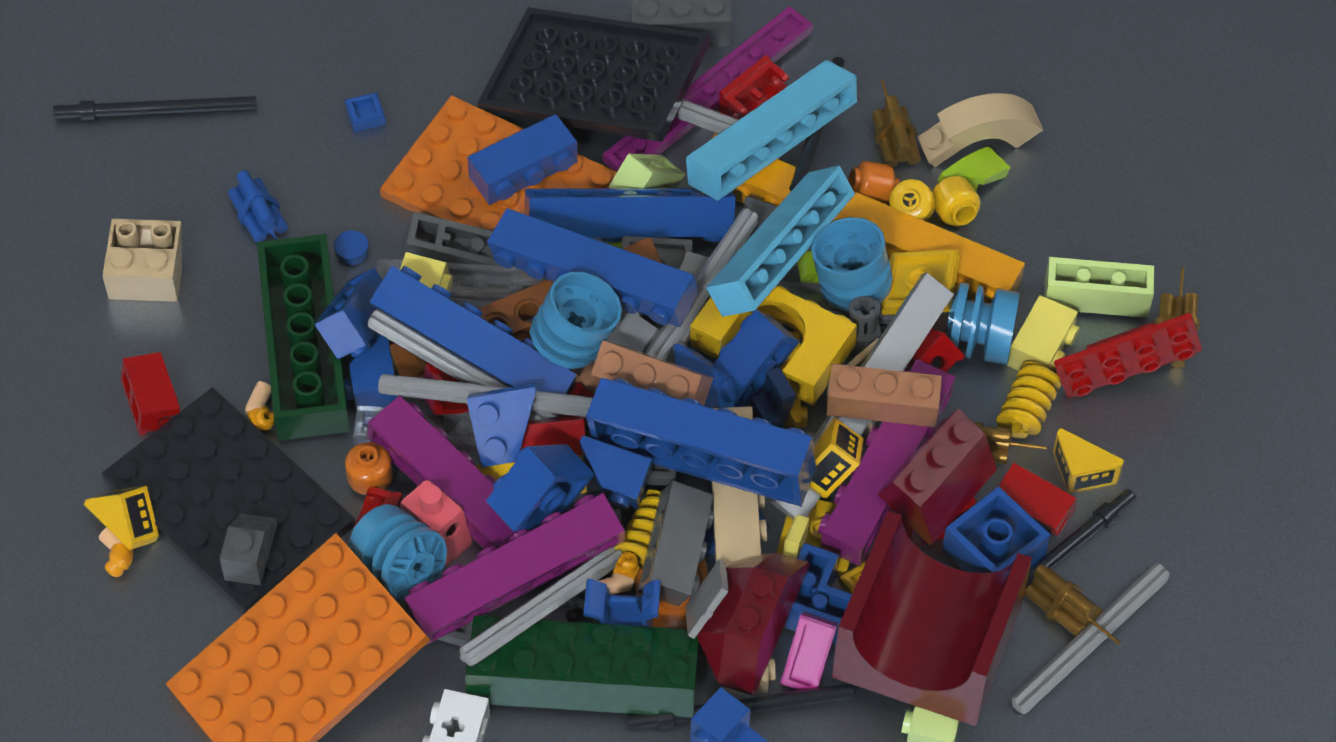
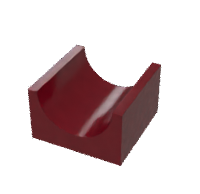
(927, 627)

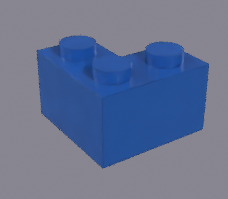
(816, 592)
(723, 720)

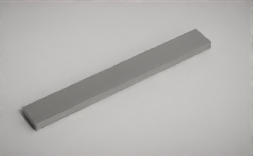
(890, 352)

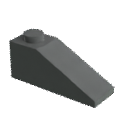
(446, 240)

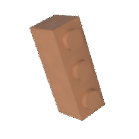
(650, 372)
(884, 395)

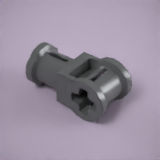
(867, 324)

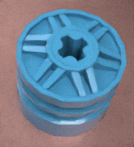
(851, 262)
(575, 320)
(984, 322)
(398, 549)

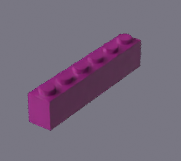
(427, 454)
(859, 508)
(515, 567)

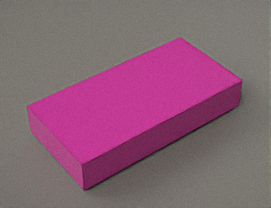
(809, 652)

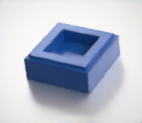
(365, 112)

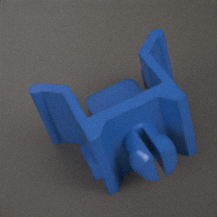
(622, 609)

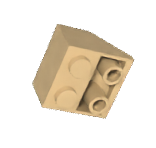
(143, 260)

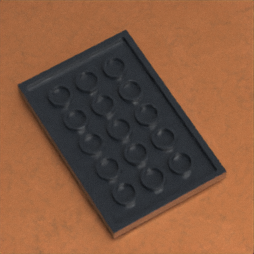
(595, 73)
(210, 470)

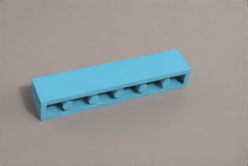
(771, 130)
(780, 241)

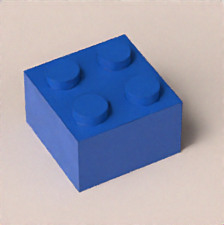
(538, 485)
(993, 534)

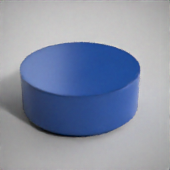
(351, 247)

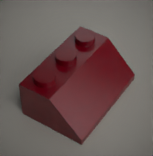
(941, 476)

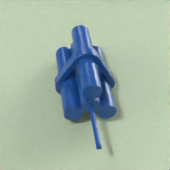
(257, 207)

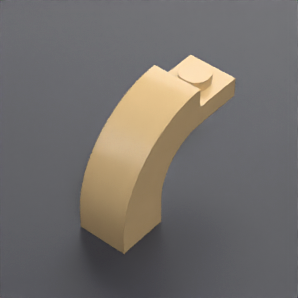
(979, 119)

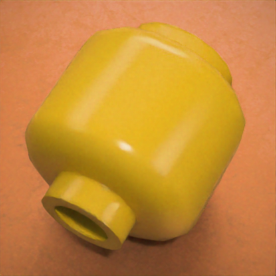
(922, 193)
(956, 201)

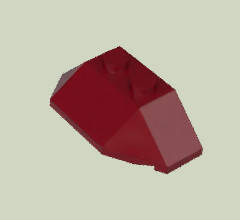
(751, 618)

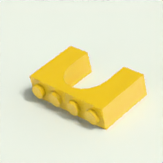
(825, 338)

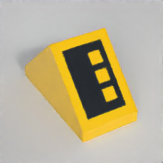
(835, 457)
(1084, 464)
(126, 515)

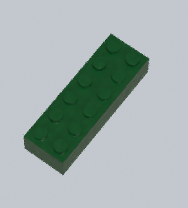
(302, 367)
(589, 668)

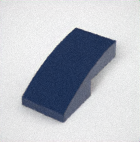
(775, 401)

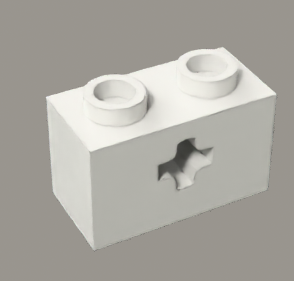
(459, 714)

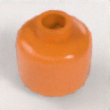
(873, 180)
(368, 466)

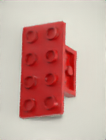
(1128, 354)

